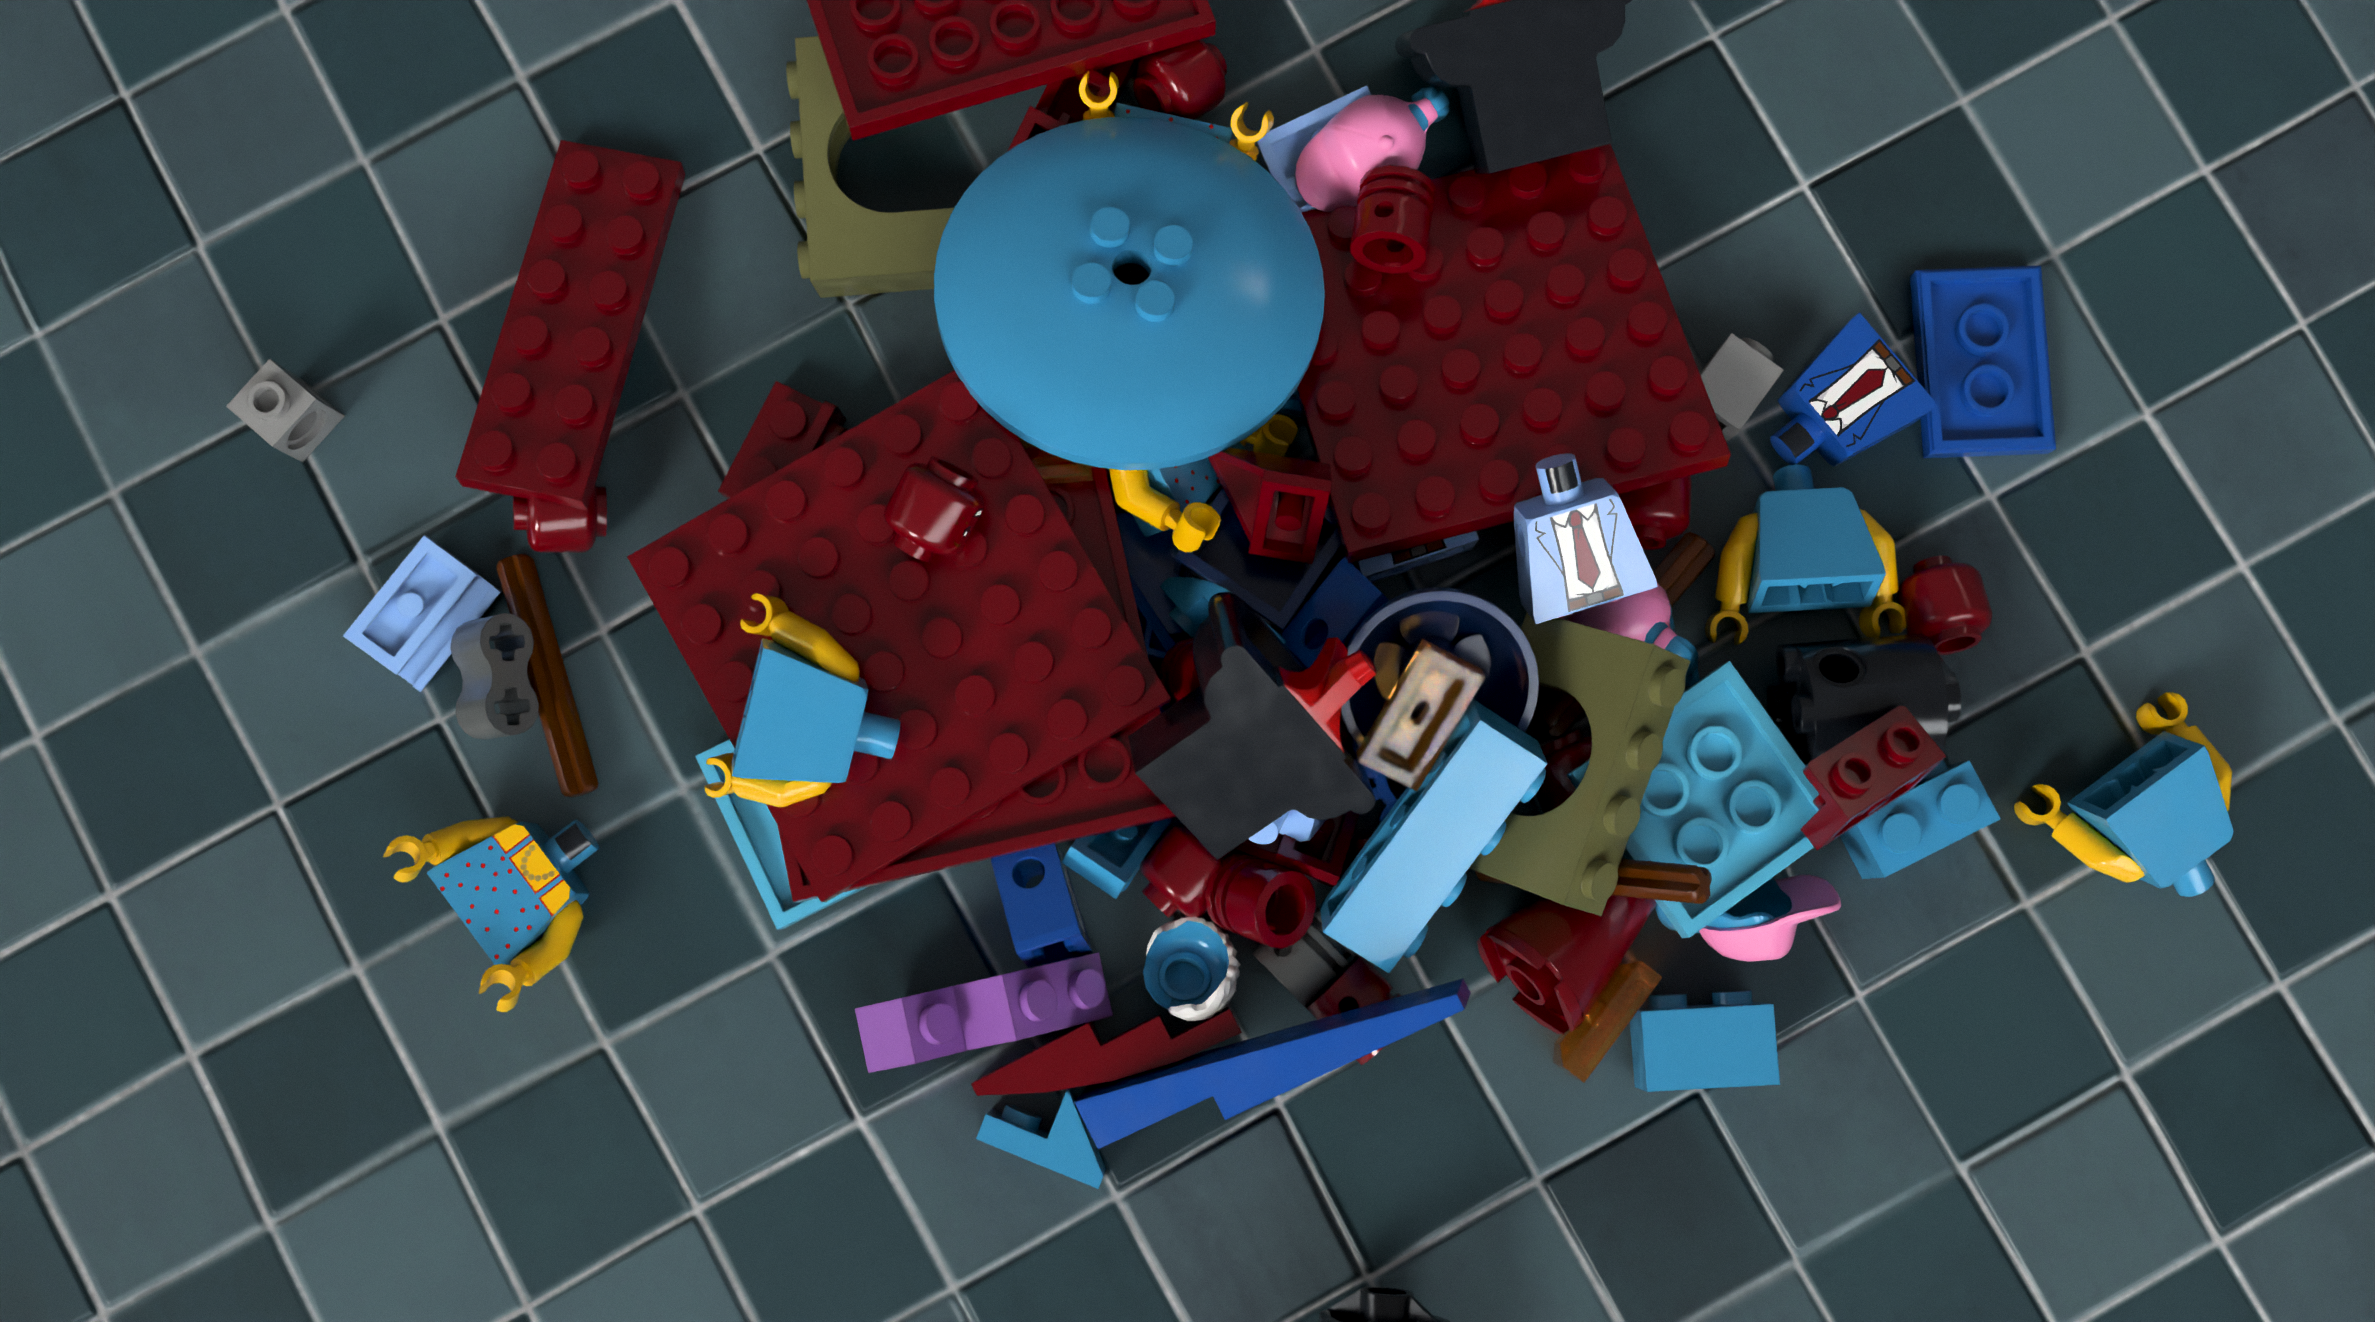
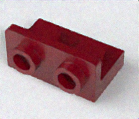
(782, 433)
(1868, 773)

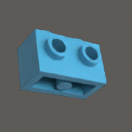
(1921, 822)
(1704, 1044)

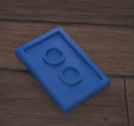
(1983, 361)

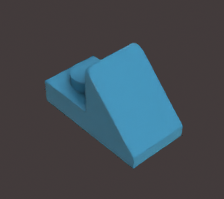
(1115, 856)
(1064, 1149)

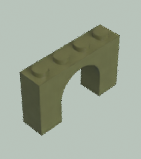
(846, 244)
(1629, 700)

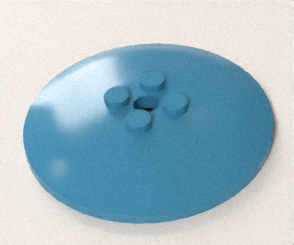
(1114, 366)

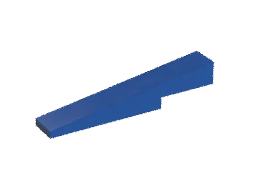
(1261, 1066)

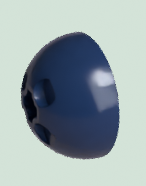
(1458, 624)

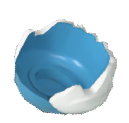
(1191, 968)

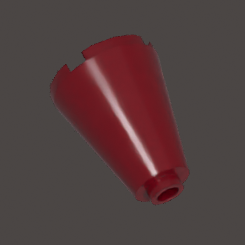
(1562, 955)

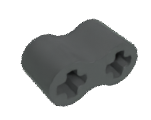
(494, 676)

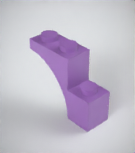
(983, 1013)

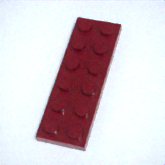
(572, 325)

